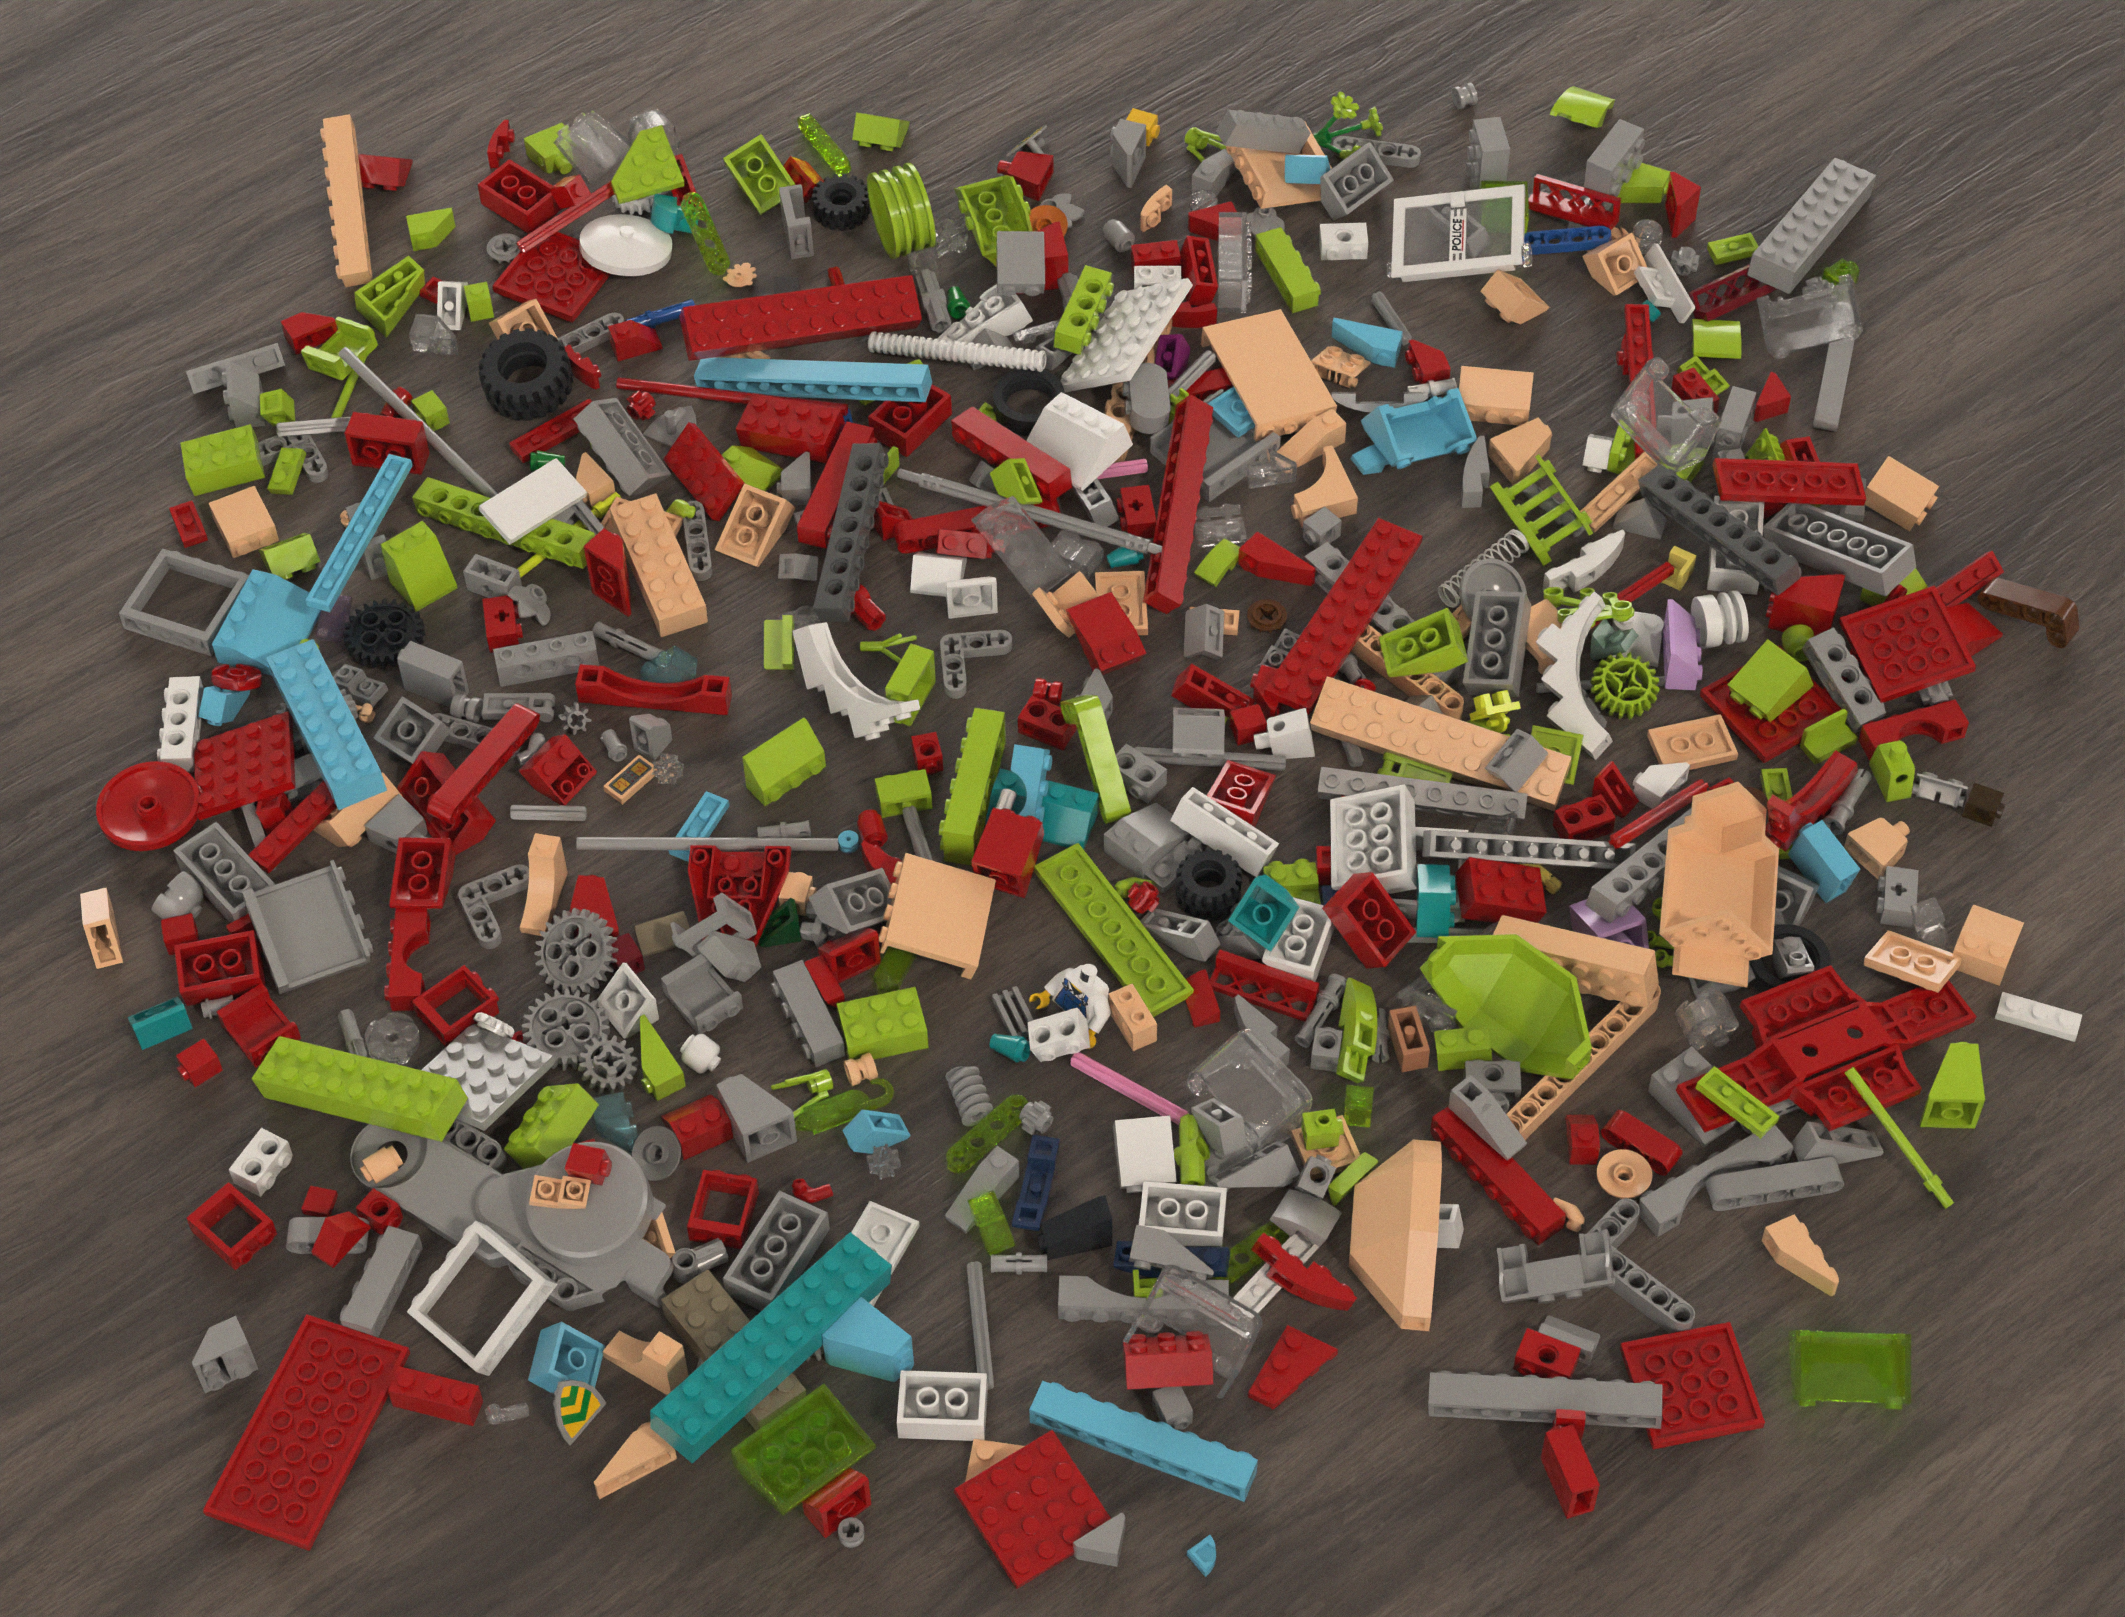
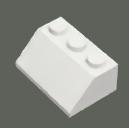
(1303, 942)

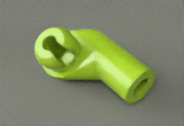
(682, 509)

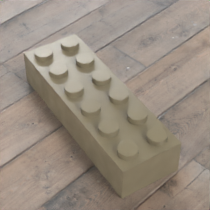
(706, 1321)

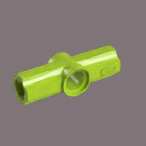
(1191, 1152)

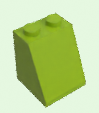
(418, 566)
(1770, 682)
(1957, 1090)

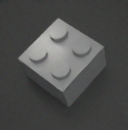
(410, 731)

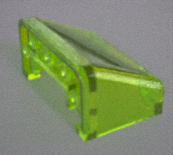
(1850, 1367)

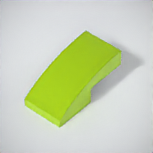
(1711, 377)
(1217, 562)

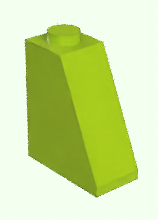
(1646, 185)

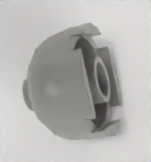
(180, 899)

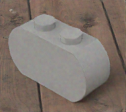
(1147, 399)

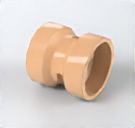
(860, 1069)

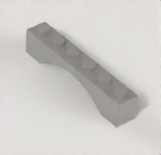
(1664, 1207)
(1086, 1300)

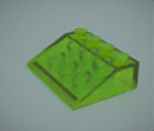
(801, 1450)

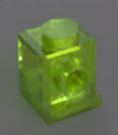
(1841, 268)

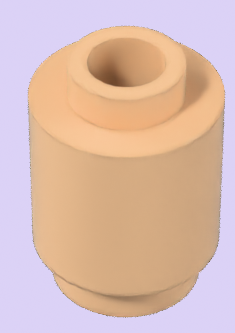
(381, 1164)

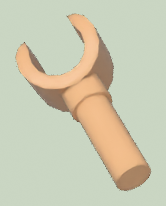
(366, 713)

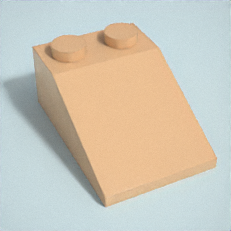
(754, 525)
(1987, 944)

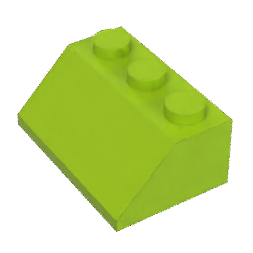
(783, 762)

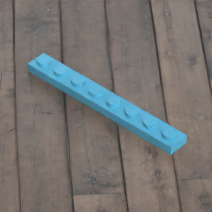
(359, 533)

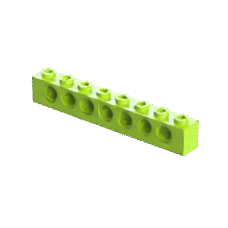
(461, 508)

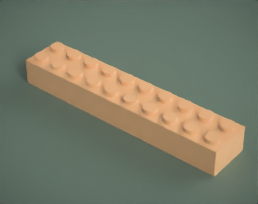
(1428, 738)

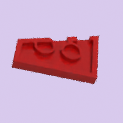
(1289, 1364)

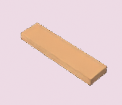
(1618, 492)

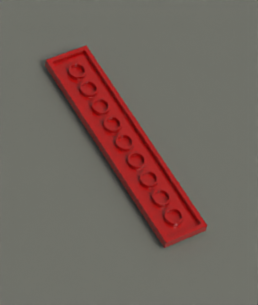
(1343, 615)

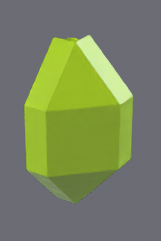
(1517, 993)

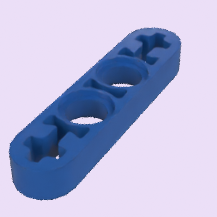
(1565, 237)

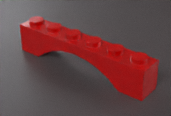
(700, 695)

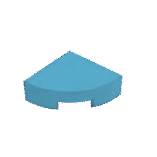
(1203, 1555)

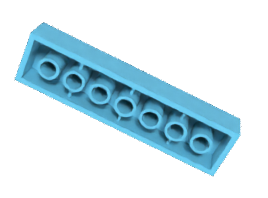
(326, 724)

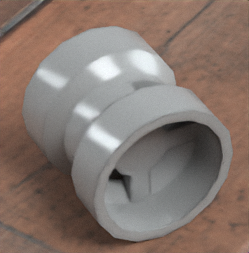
(466, 707)

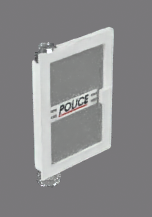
(1459, 234)

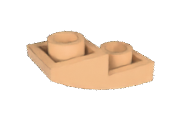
(1154, 206)
(560, 1193)

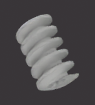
(969, 1094)

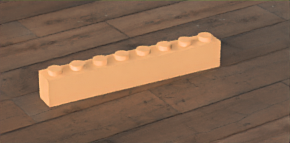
(347, 201)

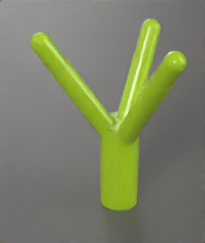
(881, 645)

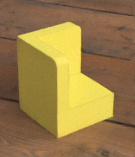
(1684, 566)

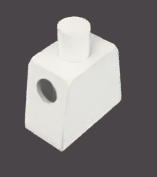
(1288, 735)

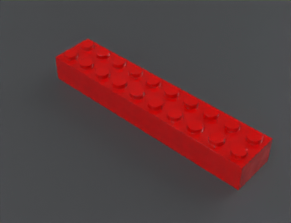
(800, 317)

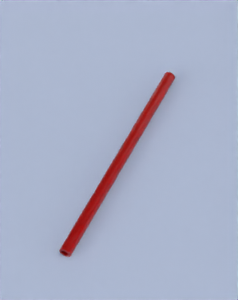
(706, 393)

